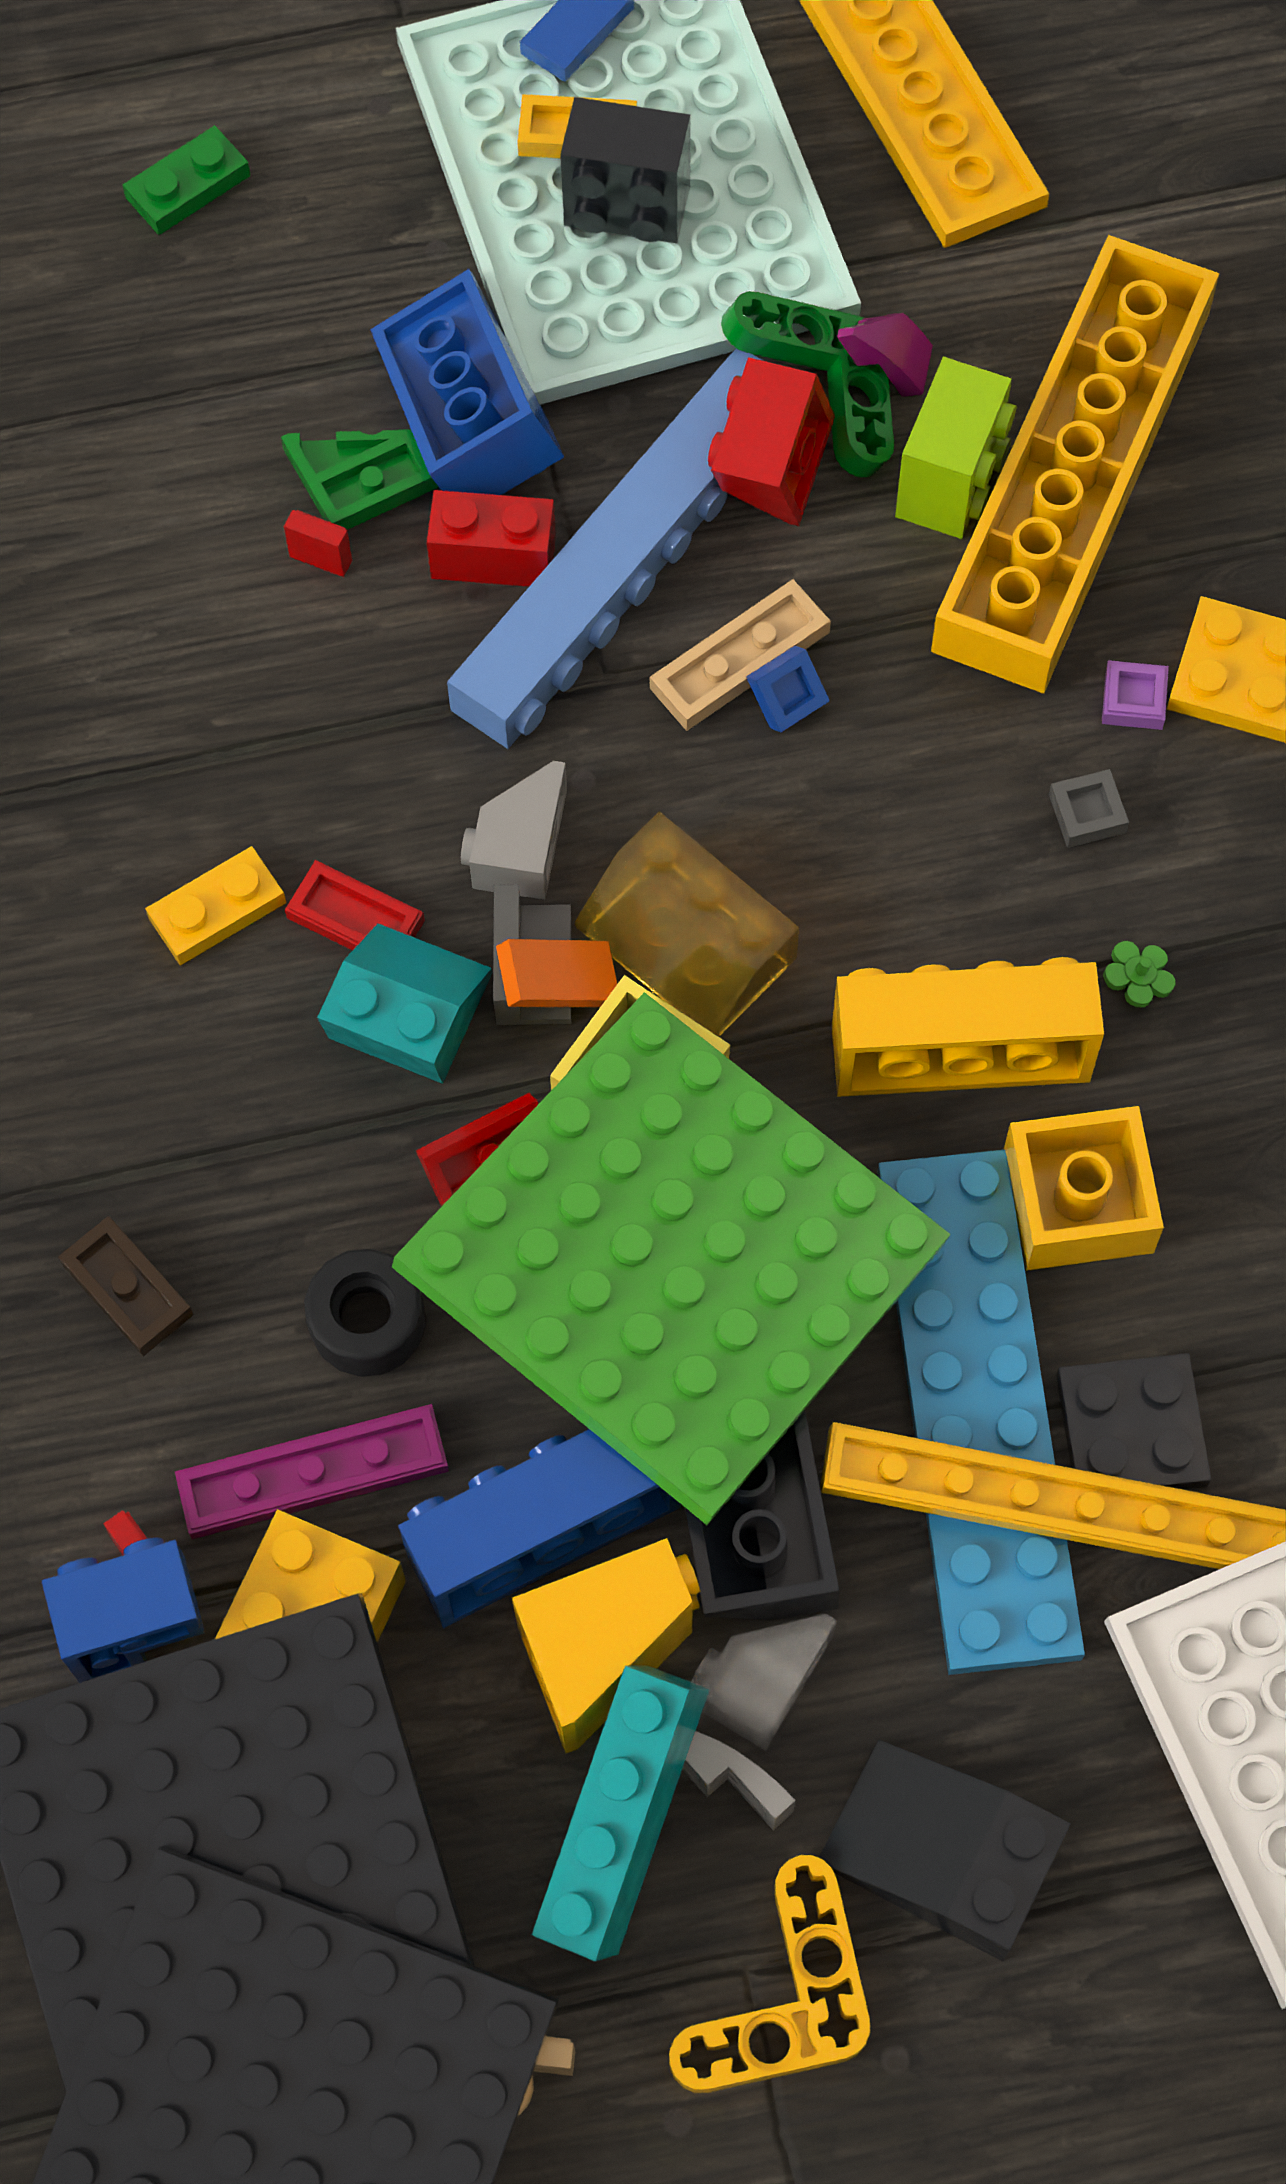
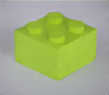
(955, 448)

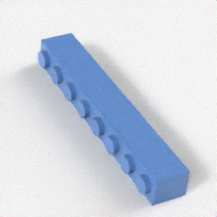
(598, 573)

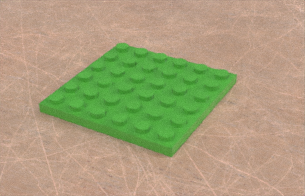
(672, 1255)

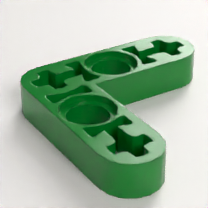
(781, 343)

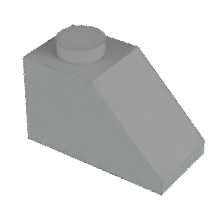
(518, 834)

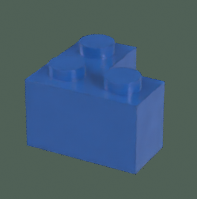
(121, 1607)

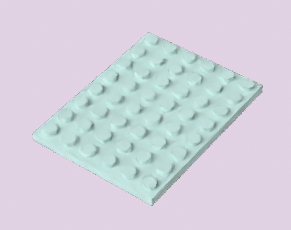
(605, 303)

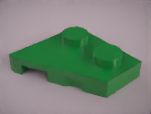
(359, 473)

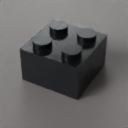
(625, 170)

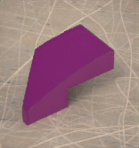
(894, 345)

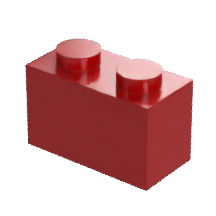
(490, 537)

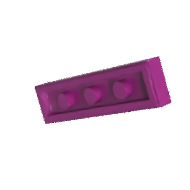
(311, 1471)

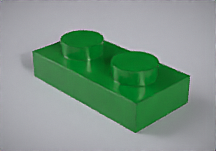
(186, 180)

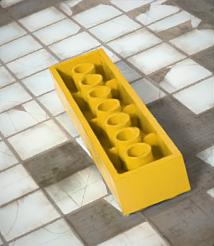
(1074, 464)

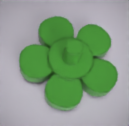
(1139, 973)

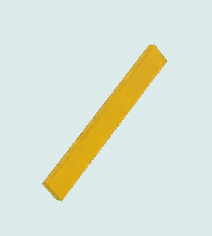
(1046, 1498)

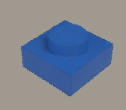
(787, 688)

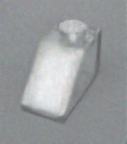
(762, 1675)

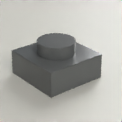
(1088, 808)

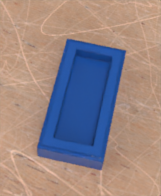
(572, 33)

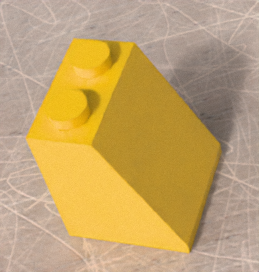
(599, 1622)

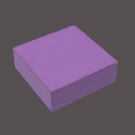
(1135, 695)

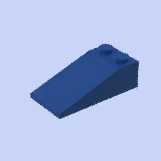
(465, 392)

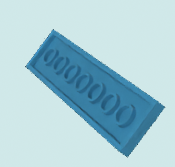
(980, 1387)

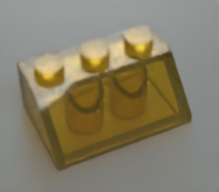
(688, 926)

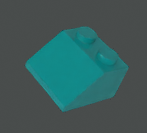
(404, 1001)

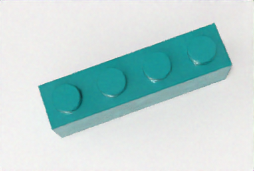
(620, 1812)

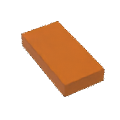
(556, 972)

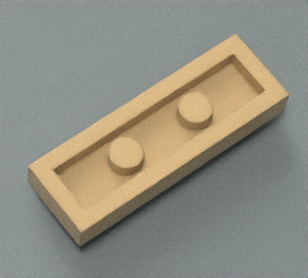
(718, 665)

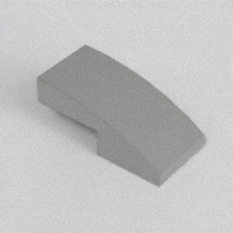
(712, 1763)

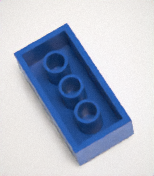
(527, 1522)

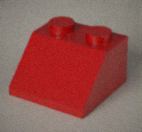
(772, 438)

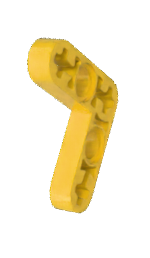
(799, 2018)

